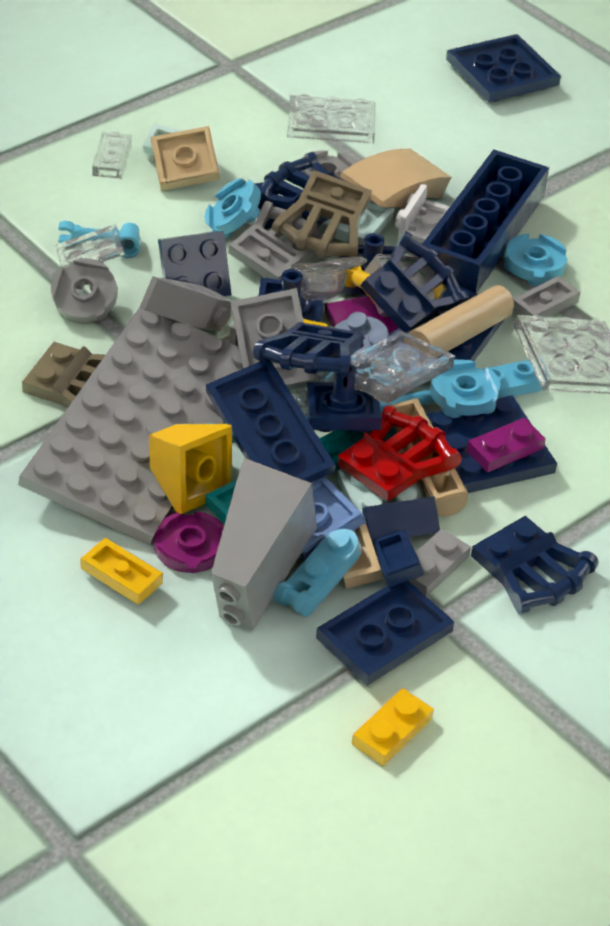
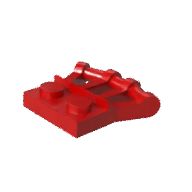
(384, 468)

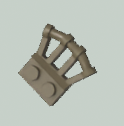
(328, 198)
(60, 373)

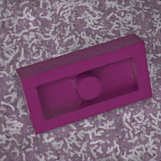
(506, 444)

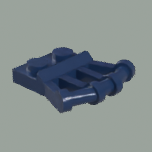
(291, 172)
(401, 297)
(311, 348)
(525, 545)

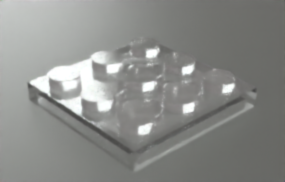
(567, 352)

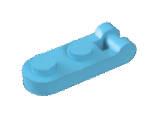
(319, 572)

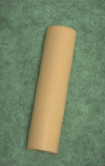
(467, 319)
(446, 486)

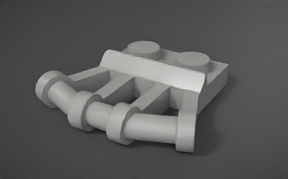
(265, 251)

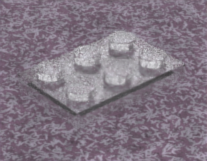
(331, 119)
(398, 366)

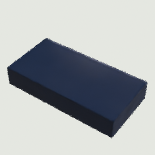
(414, 516)
(397, 558)

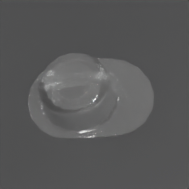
(325, 278)

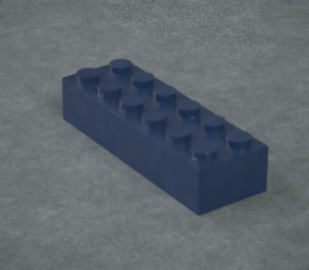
(487, 216)

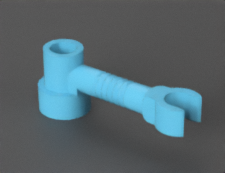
(129, 236)

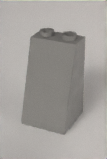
(260, 541)

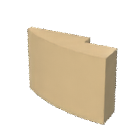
(396, 175)

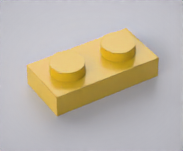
(121, 571)
(392, 726)

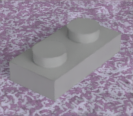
(547, 298)
(439, 559)

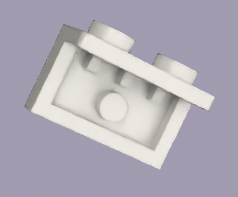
(419, 215)

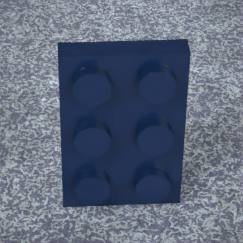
(384, 631)

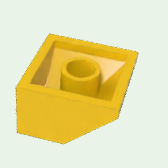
(191, 462)

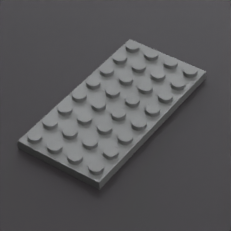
(100, 446)

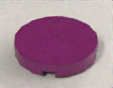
(188, 541)

